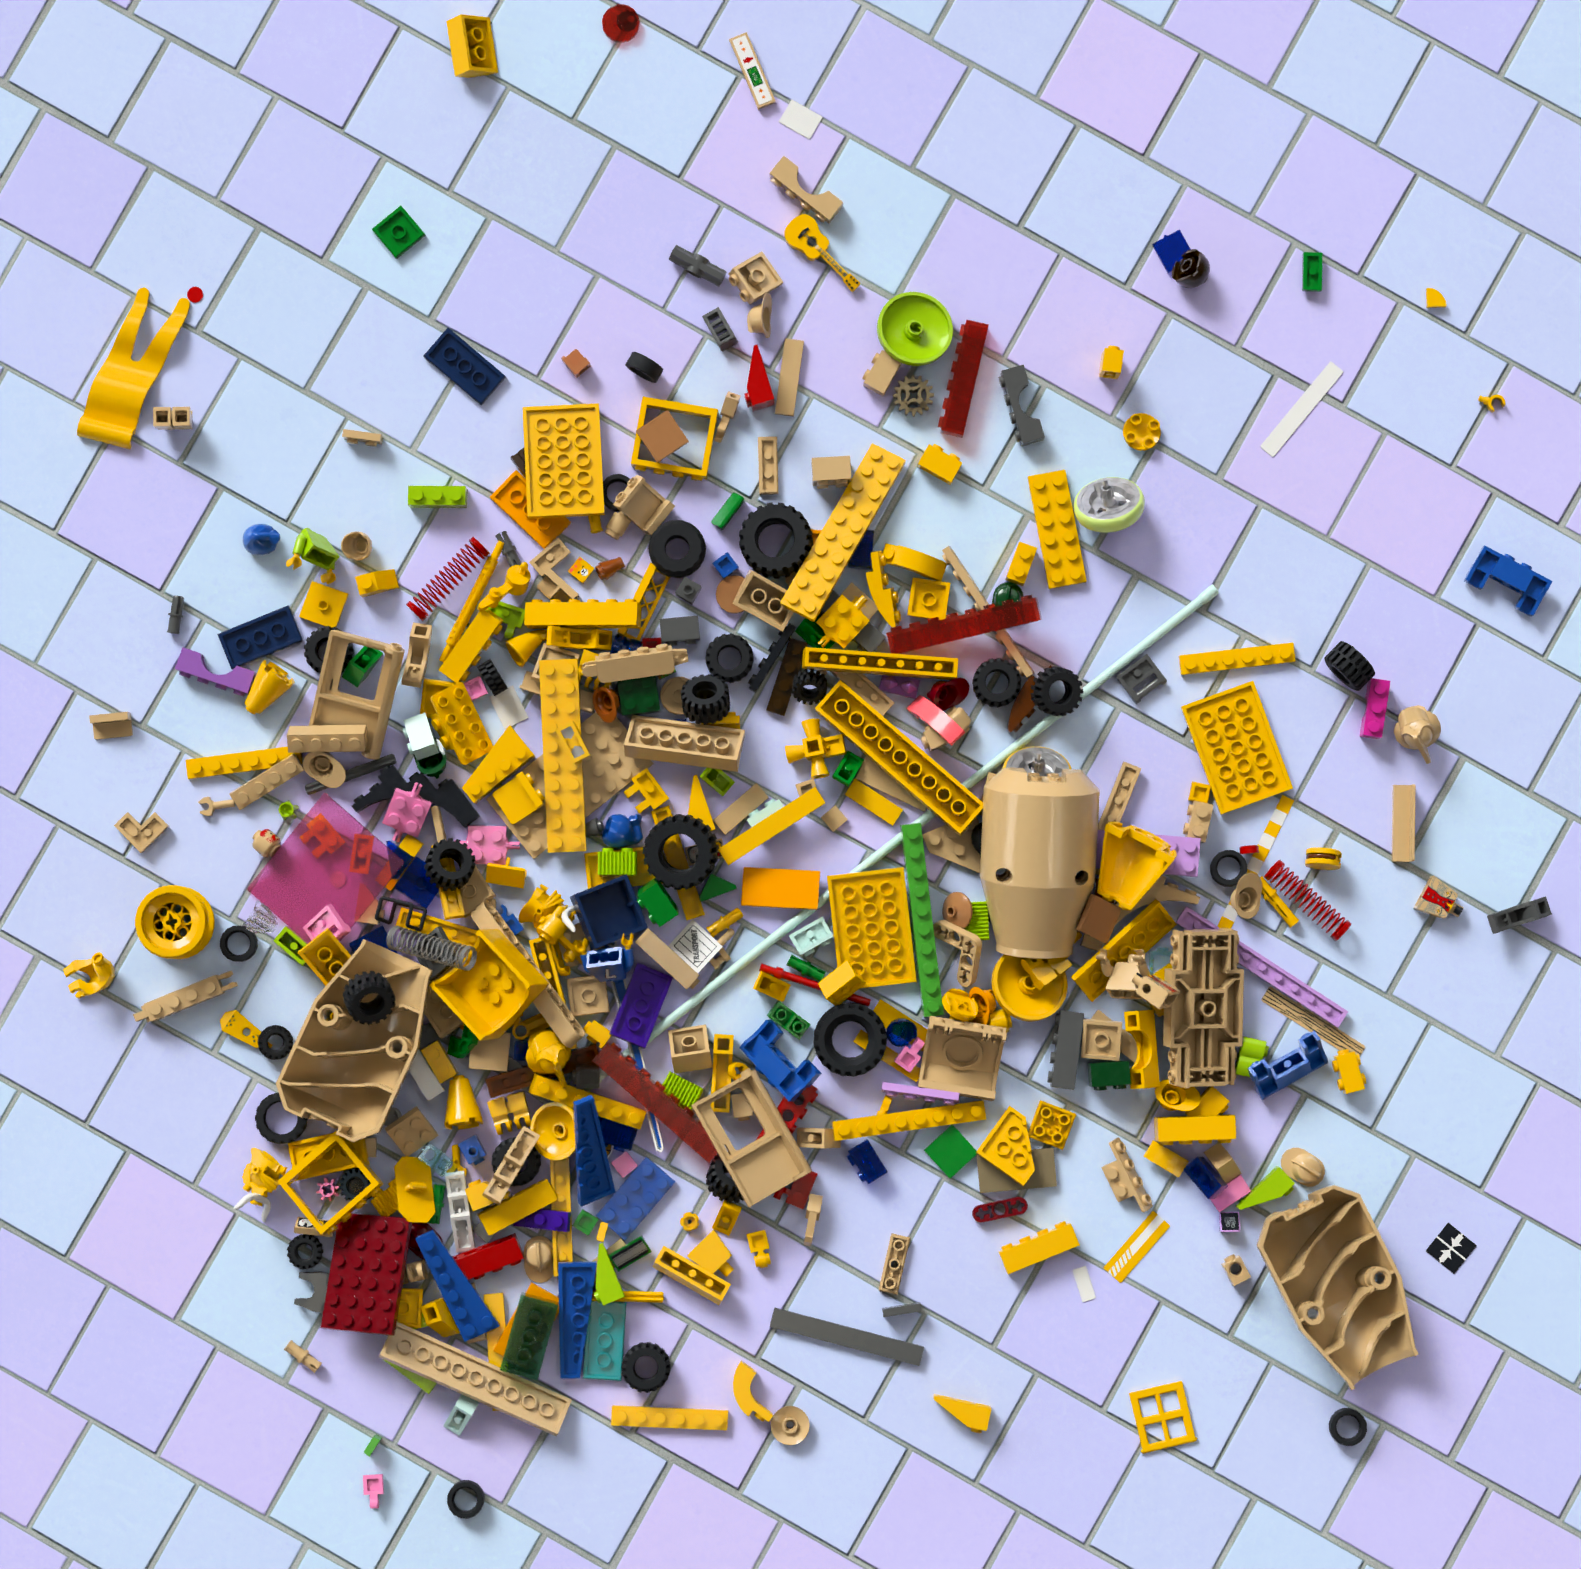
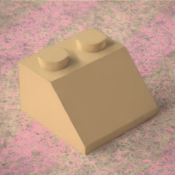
(690, 1049)

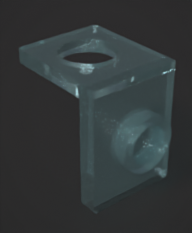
(1160, 951)
(439, 1163)

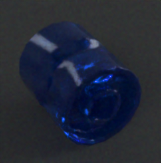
(621, 640)

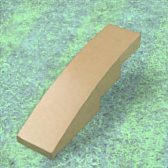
(511, 1165)

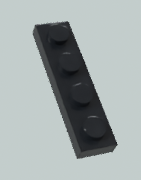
(766, 664)

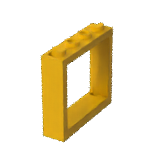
(677, 471)
(358, 1202)

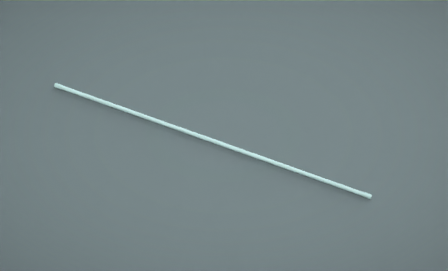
(1203, 598)

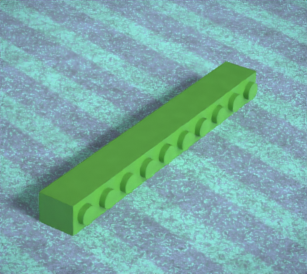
(921, 919)

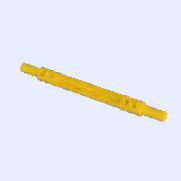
(472, 601)

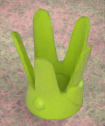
(286, 810)

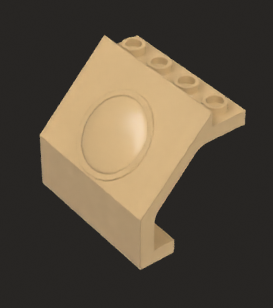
(962, 1057)

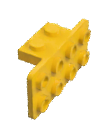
(459, 724)

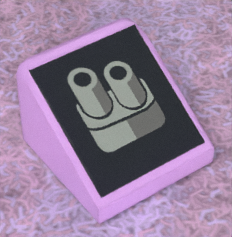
(1229, 1222)

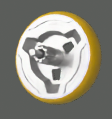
(1041, 758)

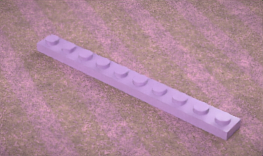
(1273, 974)

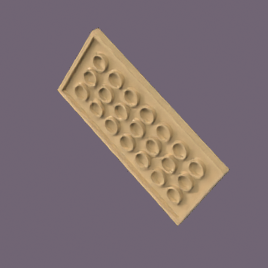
(603, 774)

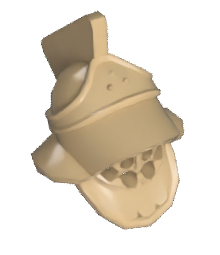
(1417, 729)

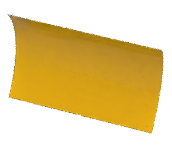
(887, 1015)

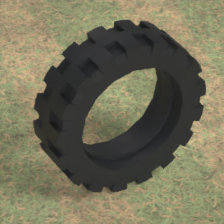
(266, 1132)

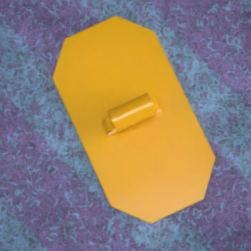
(414, 1190)

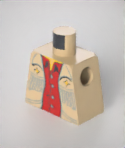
(1438, 899)
(1155, 990)

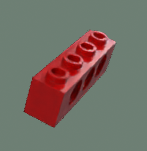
(798, 1110)

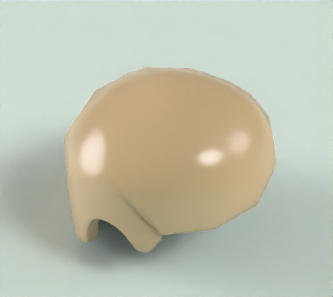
(356, 546)

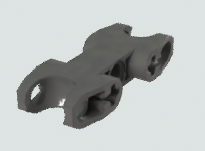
(320, 1282)

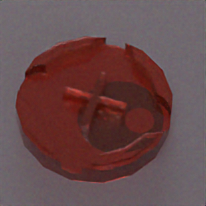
(620, 23)

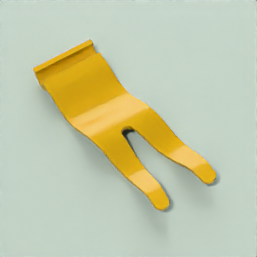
(121, 383)

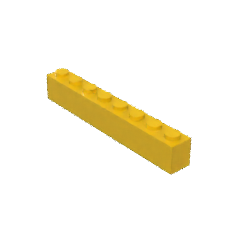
(879, 663)

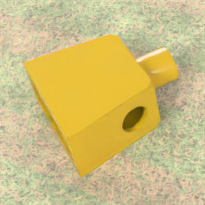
(712, 1254)

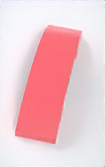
(936, 719)

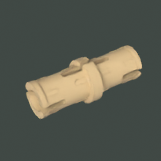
(303, 1356)

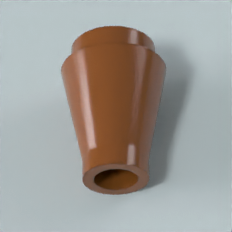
(609, 568)

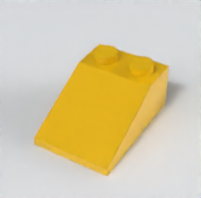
(325, 955)

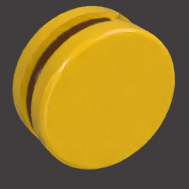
(1323, 858)

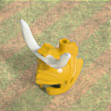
(542, 904)
(261, 1177)

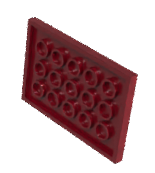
(367, 1274)

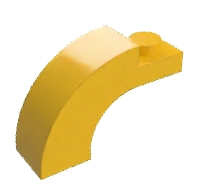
(914, 561)
(579, 638)
(743, 1395)

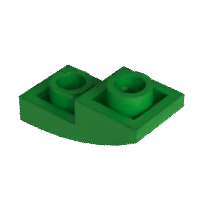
(788, 1019)

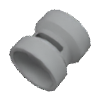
(393, 1115)

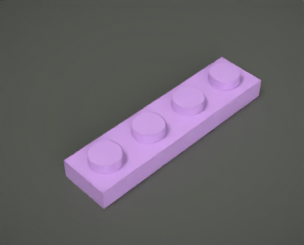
(912, 1092)

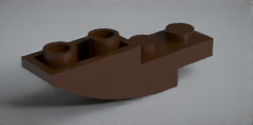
(1022, 706)

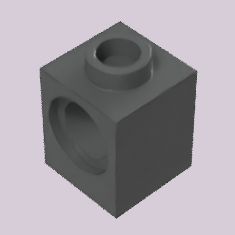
(688, 590)

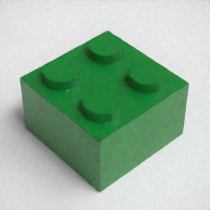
(657, 902)

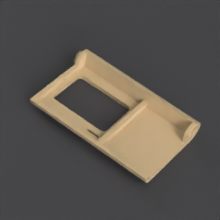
(340, 708)
(768, 1161)

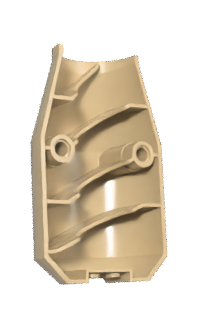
(1042, 837)
(351, 1068)
(1326, 1272)

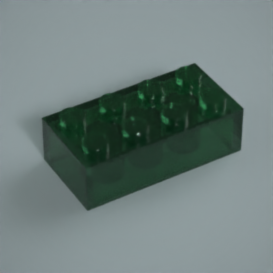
(529, 1336)

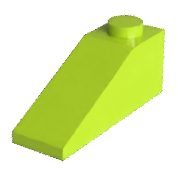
(1270, 1187)
(607, 1282)

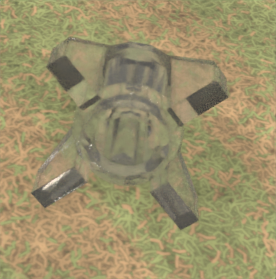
(261, 919)

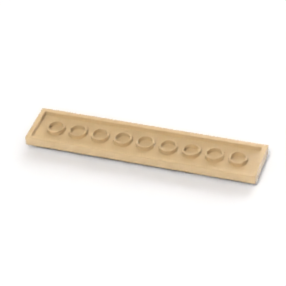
(476, 1378)

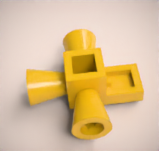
(816, 748)

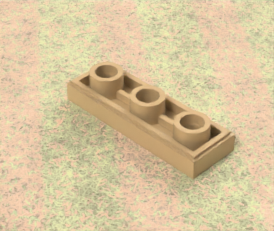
(897, 1252)

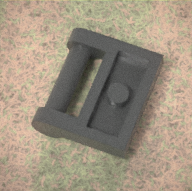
(1136, 674)

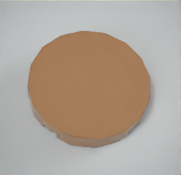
(727, 592)

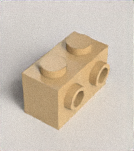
(932, 739)
(1198, 821)

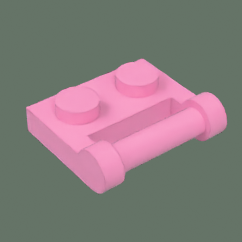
(326, 919)

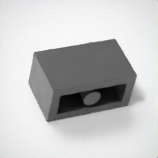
(680, 630)

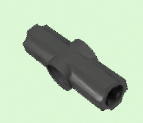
(697, 265)

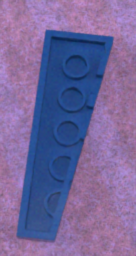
(592, 1163)
(575, 1298)
(463, 1301)

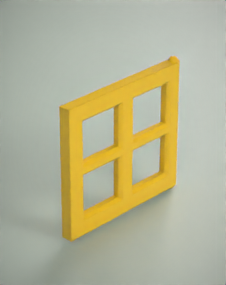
(1162, 1417)

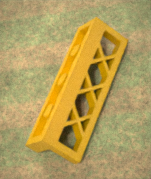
(640, 595)

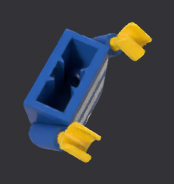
(608, 963)

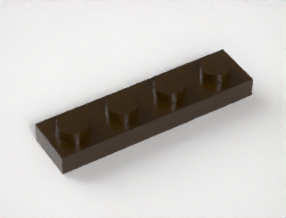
(784, 682)

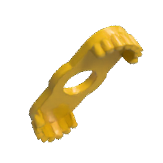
(562, 970)

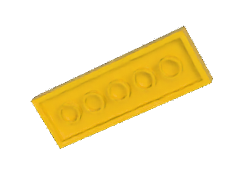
(1056, 529)
(1140, 933)

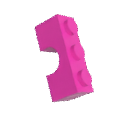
(1376, 705)

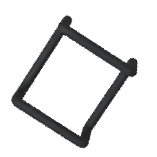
(402, 903)

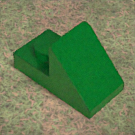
(848, 768)

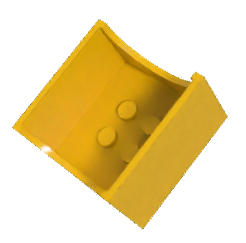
(495, 988)

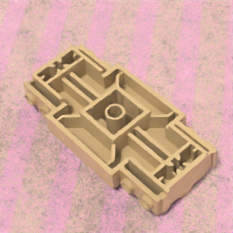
(1208, 1012)

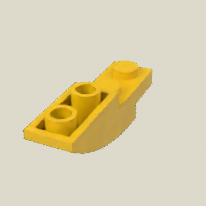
(883, 597)

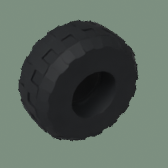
(677, 530)

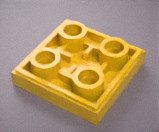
(1051, 1125)

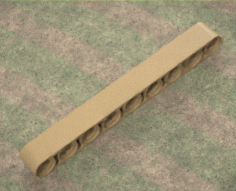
(548, 1001)

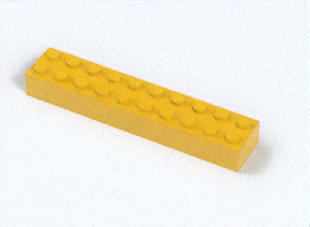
(900, 757)

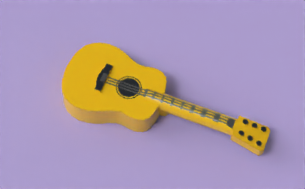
(806, 237)

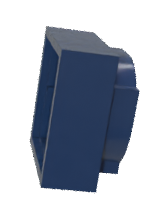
(608, 912)

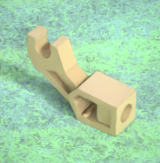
(728, 411)
(812, 1215)

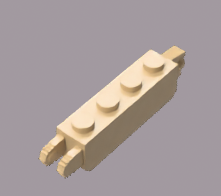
(635, 664)
(184, 998)

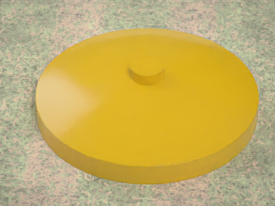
(1019, 994)

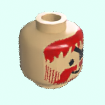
(266, 842)

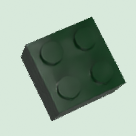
(639, 696)
(1109, 1074)

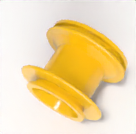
(198, 929)

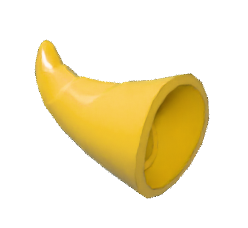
(524, 645)

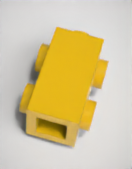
(1348, 1070)

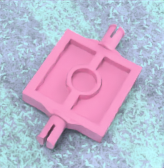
(407, 812)
(489, 843)

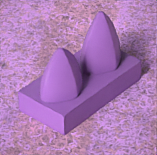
(900, 685)

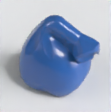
(260, 539)
(622, 831)

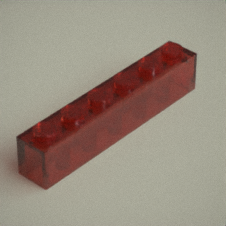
(964, 378)

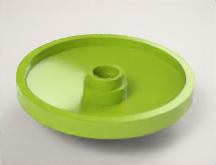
(914, 328)

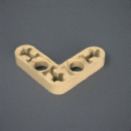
(966, 949)

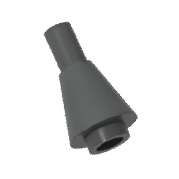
(594, 827)

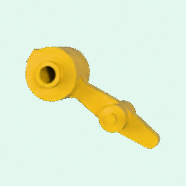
(515, 583)
(552, 930)

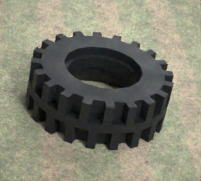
(850, 1065)

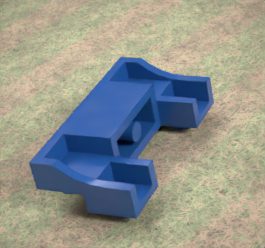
(1510, 574)
(775, 1065)
(1289, 1068)

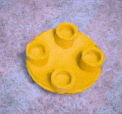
(1141, 431)

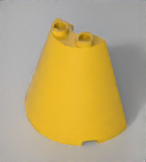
(1131, 863)

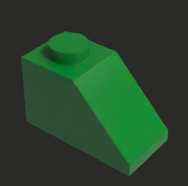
(361, 665)

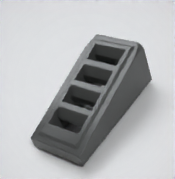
(726, 339)

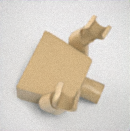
(1121, 974)

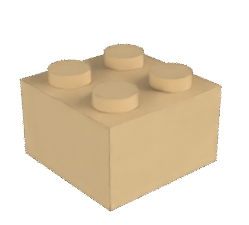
(831, 471)

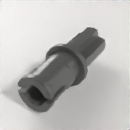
(175, 614)

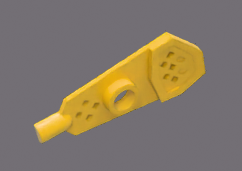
(238, 1026)

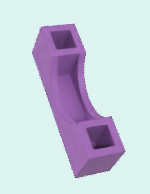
(193, 664)

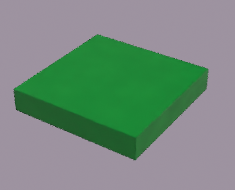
(398, 232)
(950, 1151)

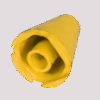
(267, 687)
(461, 1105)

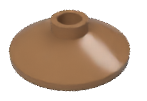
(957, 909)

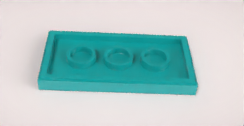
(605, 1341)

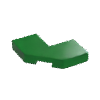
(461, 1046)

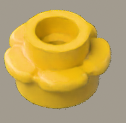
(684, 1221)

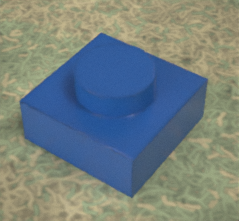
(725, 565)

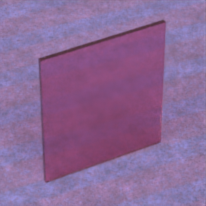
(325, 863)

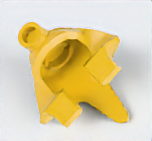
(100, 972)

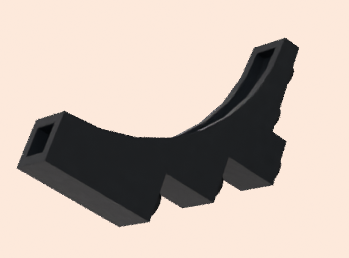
(446, 796)

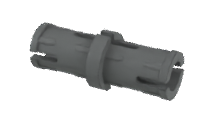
(508, 549)

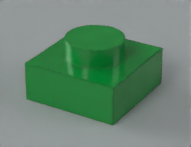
(585, 1222)

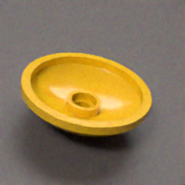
(548, 1124)

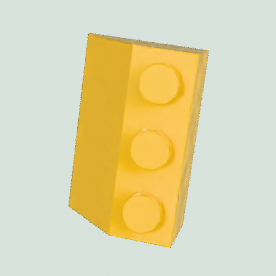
(472, 46)

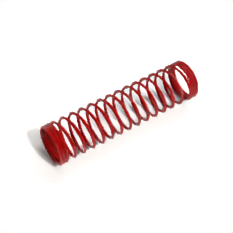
(477, 546)
(1342, 928)

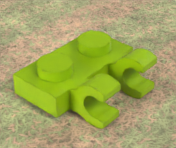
(512, 616)

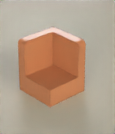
(576, 363)

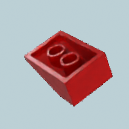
(758, 387)

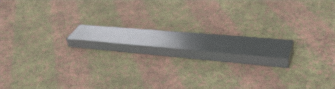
(846, 1336)

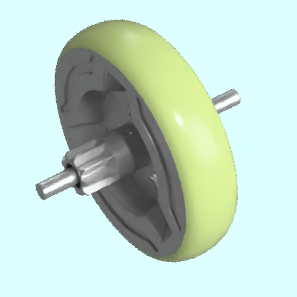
(1106, 495)

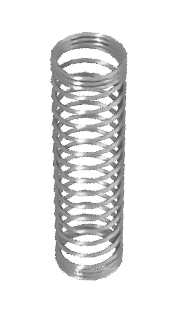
(460, 959)

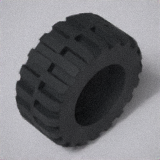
(758, 522)
(662, 869)

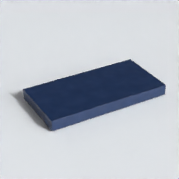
(464, 366)
(260, 637)

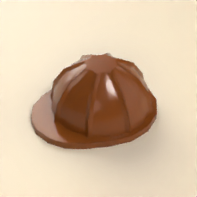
(606, 703)

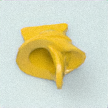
(547, 1054)

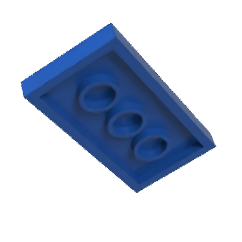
(635, 1198)

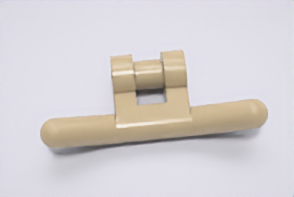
(724, 956)

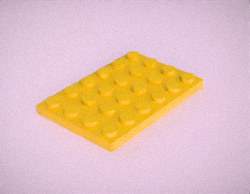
(563, 461)
(1236, 747)
(873, 925)

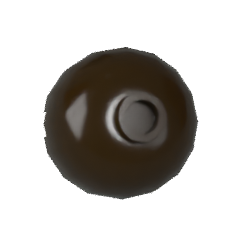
(1192, 269)

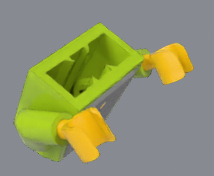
(316, 550)

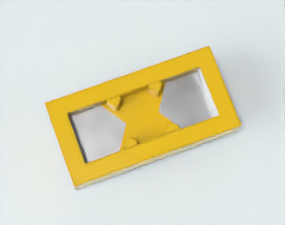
(572, 742)

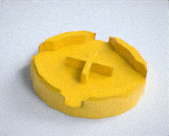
(960, 1005)

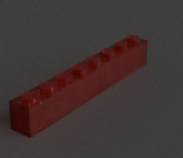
(964, 626)
(655, 1098)

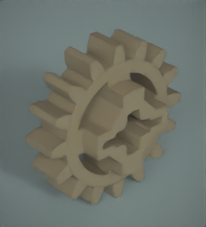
(907, 389)

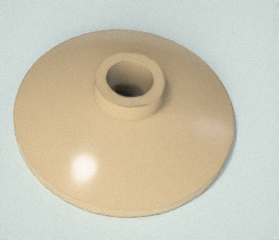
(792, 1435)

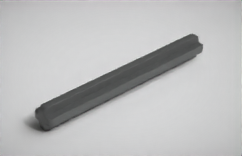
(355, 772)

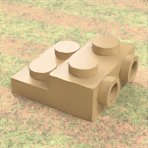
(754, 278)

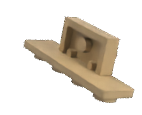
(1124, 1178)

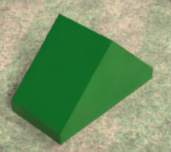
(715, 887)

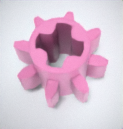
(333, 1187)

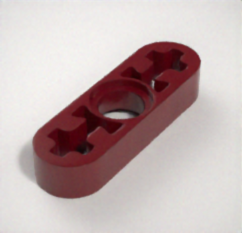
(1012, 1202)

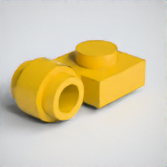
(757, 1243)

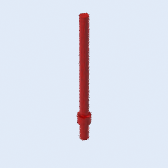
(779, 973)

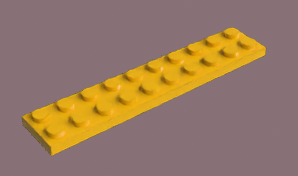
(842, 532)
(562, 779)

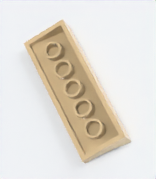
(684, 743)

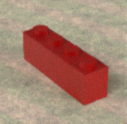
(490, 1257)

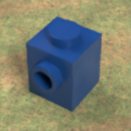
(473, 1150)

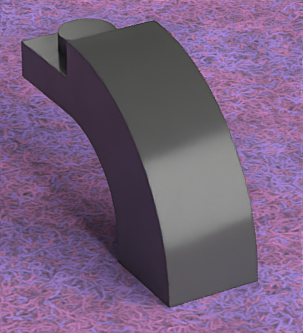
(1519, 914)

